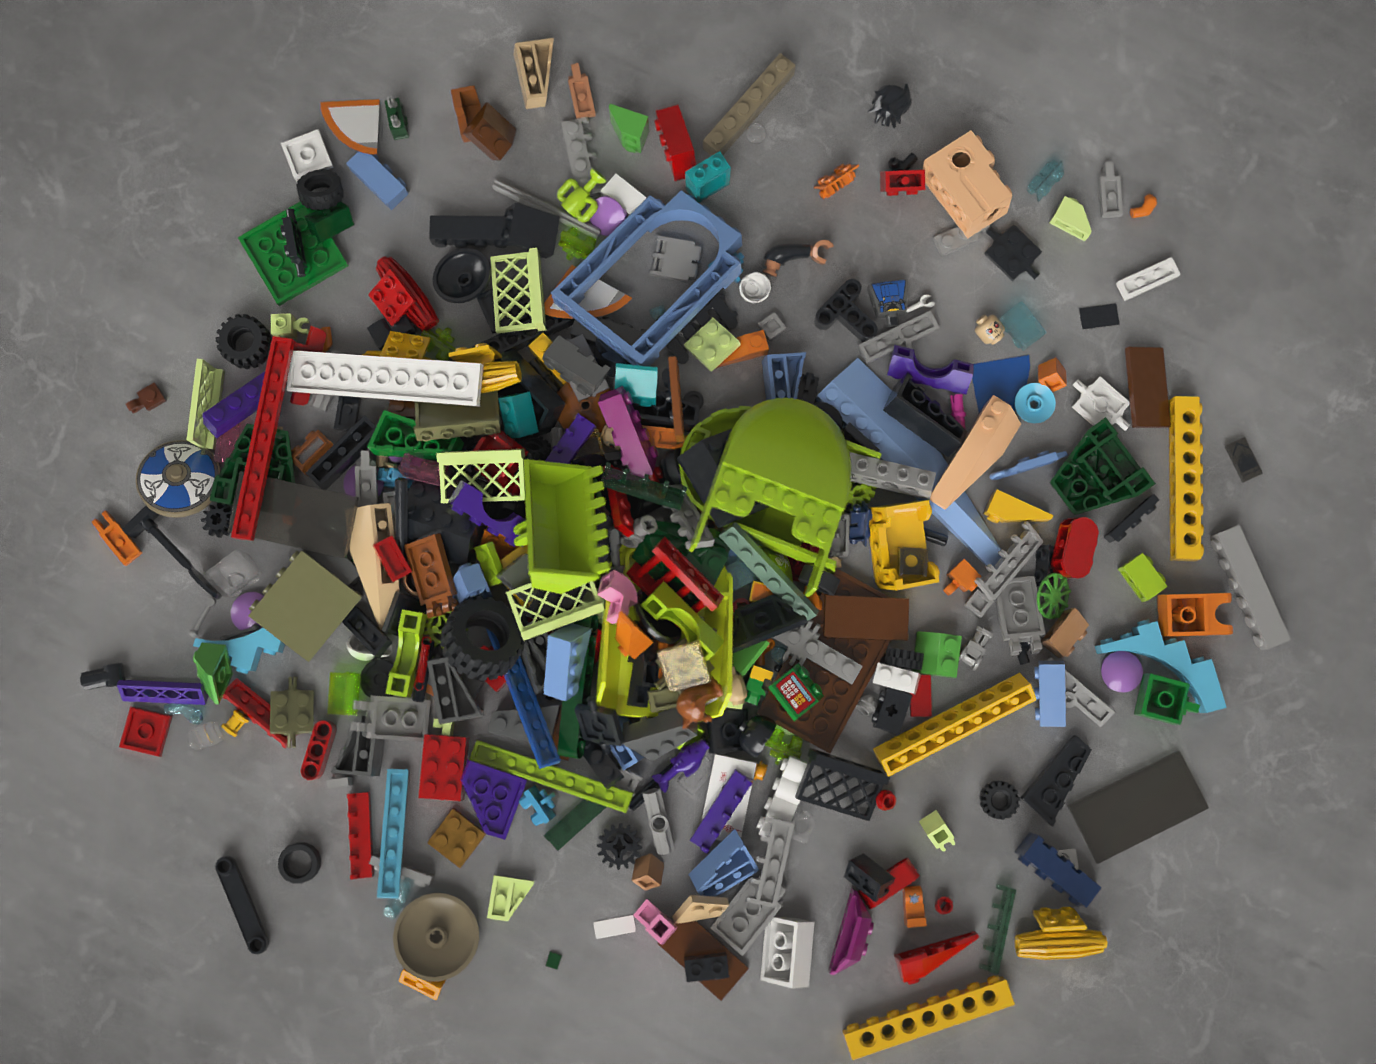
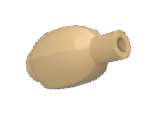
(739, 690)

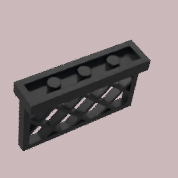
(846, 767)

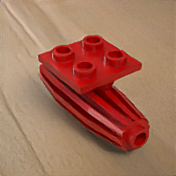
(401, 295)

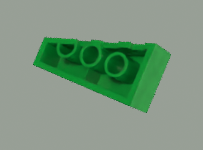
(396, 436)

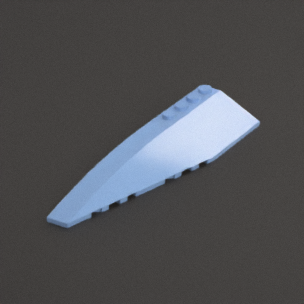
(861, 401)

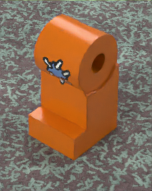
(913, 907)

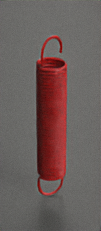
(422, 664)

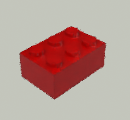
(443, 767)

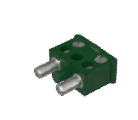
(396, 118)

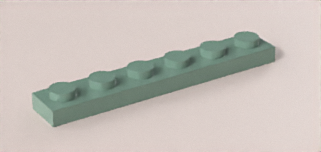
(767, 570)

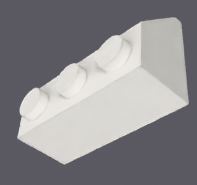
(787, 952)

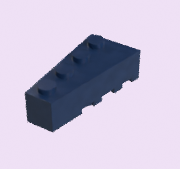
(1058, 870)

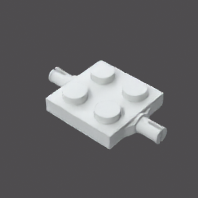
(1101, 401)

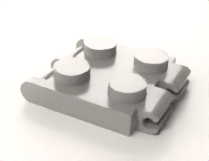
(675, 259)

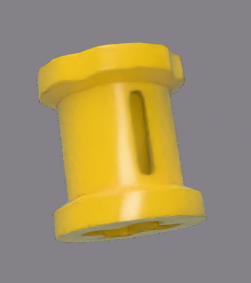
(235, 723)

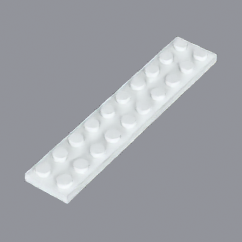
(385, 378)

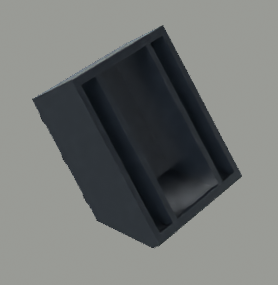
(701, 465)
(429, 516)

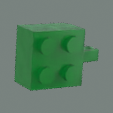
(1163, 699)

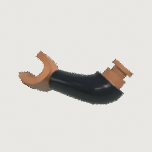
(783, 253)

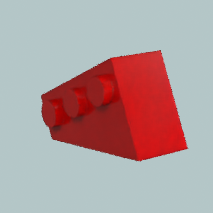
(676, 140)

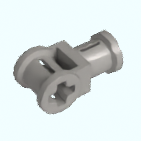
(641, 527)
(975, 648)
(628, 775)

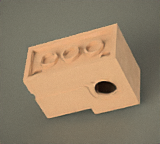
(966, 183)

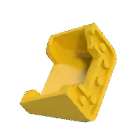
(899, 527)

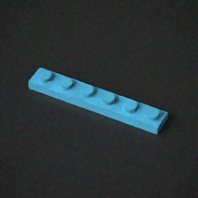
(393, 833)

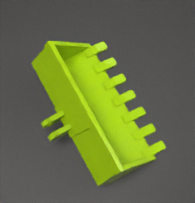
(562, 525)

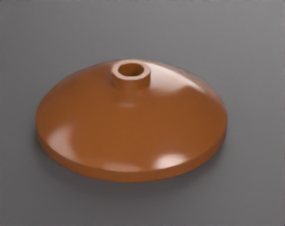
(573, 407)

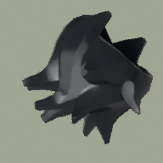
(891, 103)

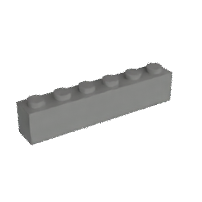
(1250, 588)

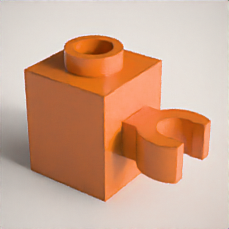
(963, 577)

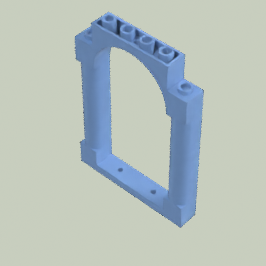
(646, 218)

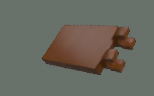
(432, 575)

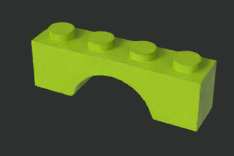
(666, 604)
(404, 669)

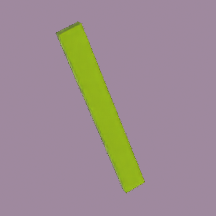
(551, 776)

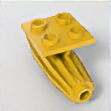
(403, 346)
(495, 374)
(1060, 937)

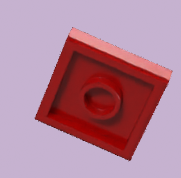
(145, 731)

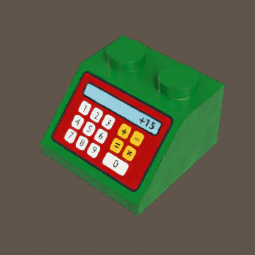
(796, 691)

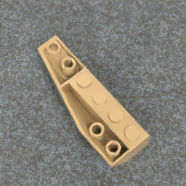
(371, 526)

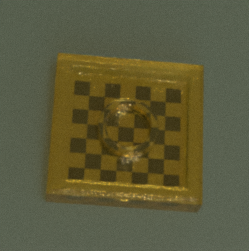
(684, 666)

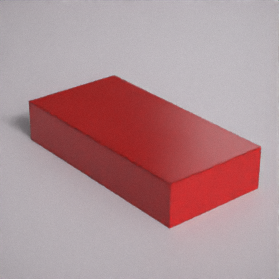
(392, 558)
(921, 701)

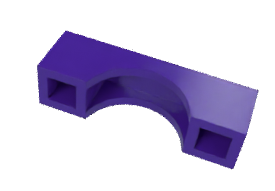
(953, 377)
(469, 500)

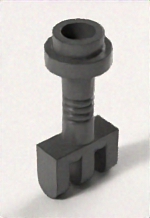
(614, 544)

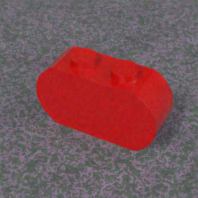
(1075, 547)

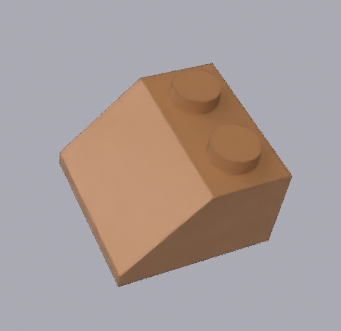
(1065, 633)

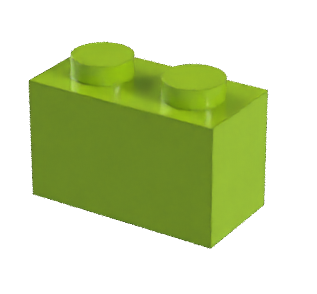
(1143, 577)

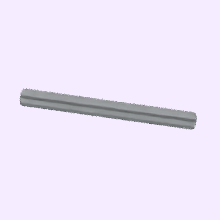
(533, 202)

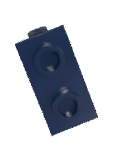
(861, 515)

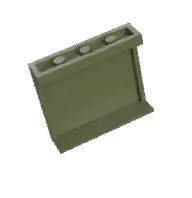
(452, 420)
(304, 605)

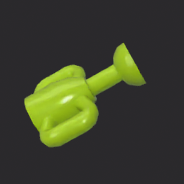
(580, 197)

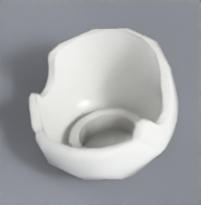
(755, 287)

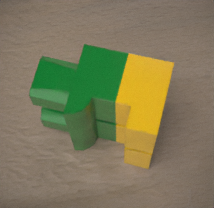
(755, 683)

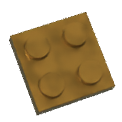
(456, 838)

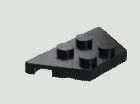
(763, 621)

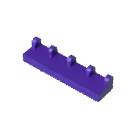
(572, 441)
(721, 810)

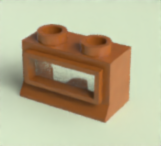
(311, 451)

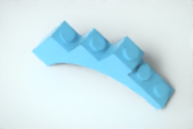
(248, 649)
(1174, 656)

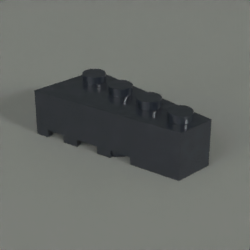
(545, 400)
(659, 415)
(924, 417)

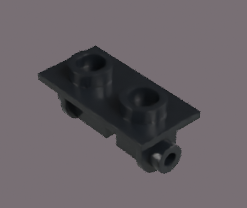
(807, 387)
(1043, 562)

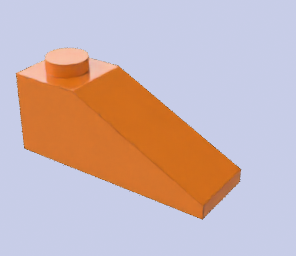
(752, 346)
(631, 637)

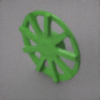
(1053, 596)

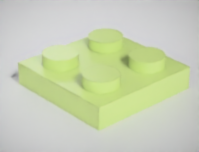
(712, 344)

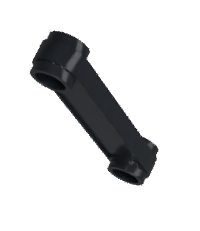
(242, 905)

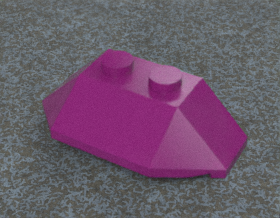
(852, 935)

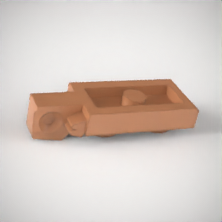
(581, 93)

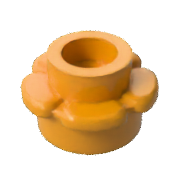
(760, 771)

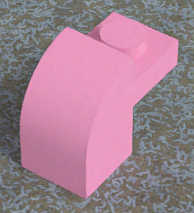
(619, 591)
(655, 921)

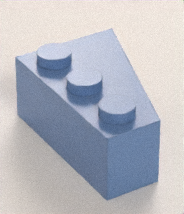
(470, 583)
(565, 660)
(723, 867)

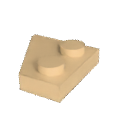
(699, 908)

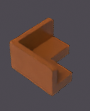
(466, 107)

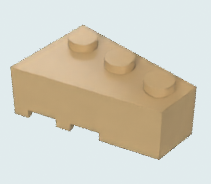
(533, 69)

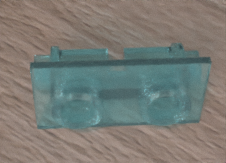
(1052, 173)

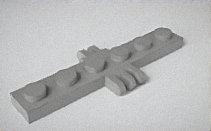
(804, 645)

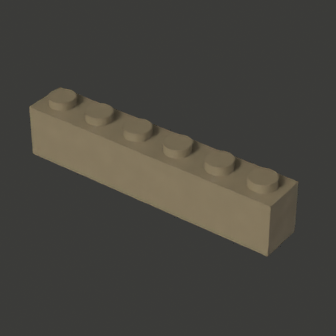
(749, 106)

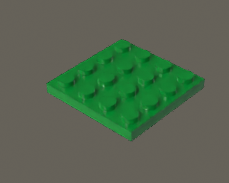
(266, 250)

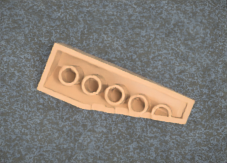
(980, 450)

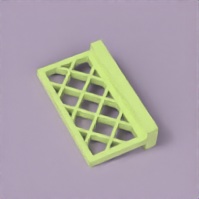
(535, 293)
(205, 394)
(483, 457)
(558, 620)

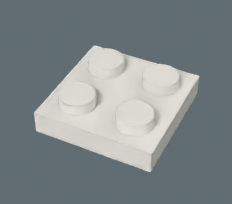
(306, 154)

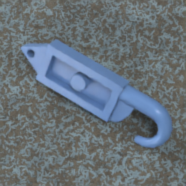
(1026, 464)

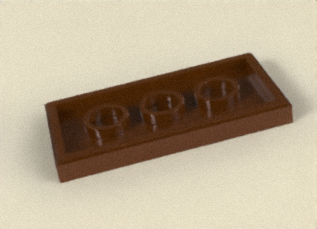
(1147, 387)
(866, 617)
(693, 940)

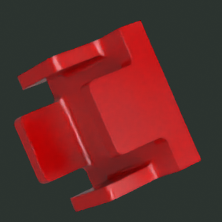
(498, 441)

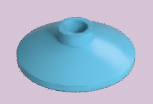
(1042, 396)

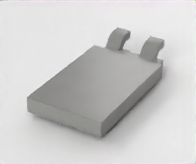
(1020, 615)
(393, 718)
(745, 920)

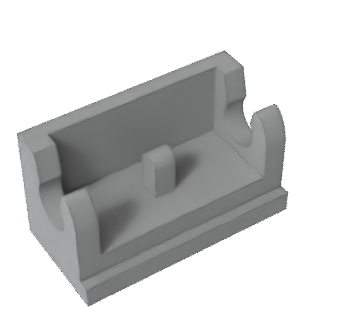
(840, 543)

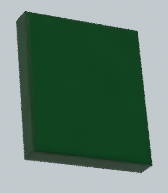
(553, 960)

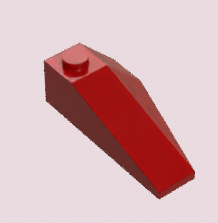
(923, 960)

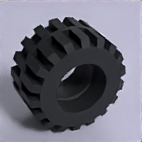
(232, 330)

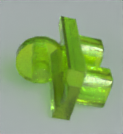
(574, 245)
(440, 341)
(792, 749)

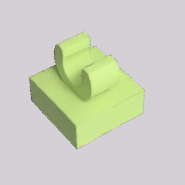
(447, 729)

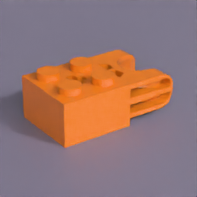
(1198, 614)

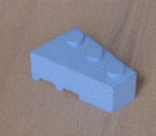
(782, 374)

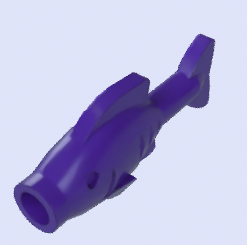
(686, 761)

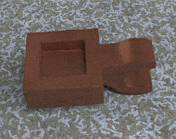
(148, 397)

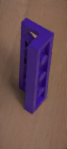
(162, 692)

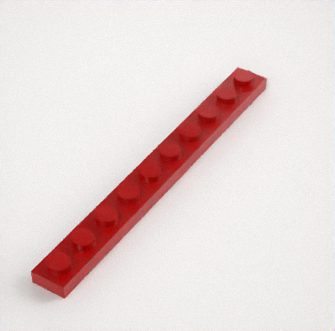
(263, 438)

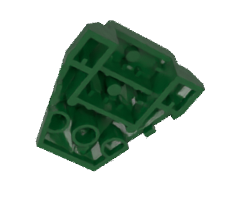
(280, 465)
(1099, 472)
(706, 560)

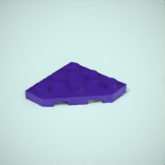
(492, 796)

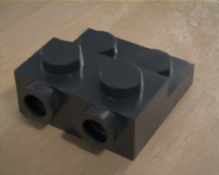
(487, 305)

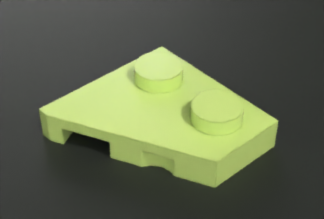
(506, 896)

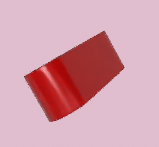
(310, 756)
(904, 874)

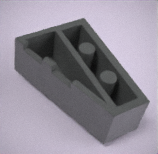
(451, 694)
(658, 734)

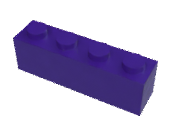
(234, 407)

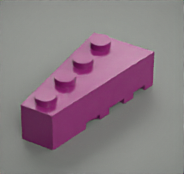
(628, 432)

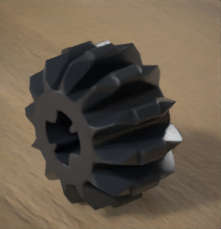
(211, 520)

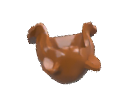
(693, 699)

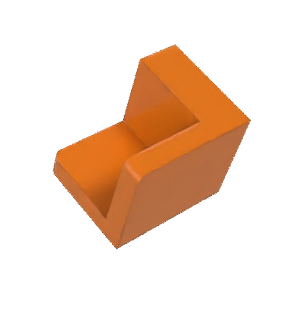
(1052, 374)

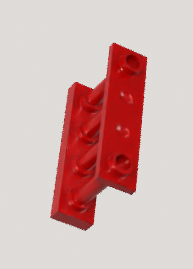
(679, 567)

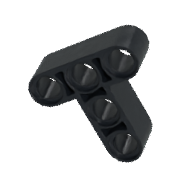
(848, 308)

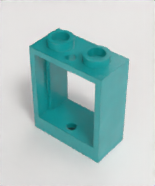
(707, 181)

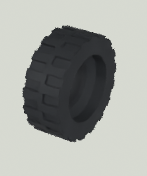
(323, 199)

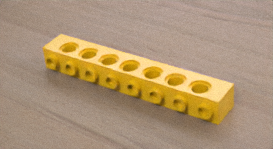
(1177, 486)
(954, 724)
(1000, 999)

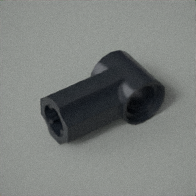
(106, 676)

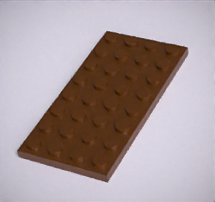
(828, 717)

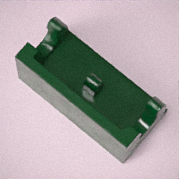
(329, 221)

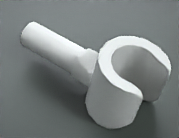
(921, 303)

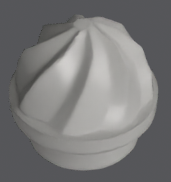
(866, 705)

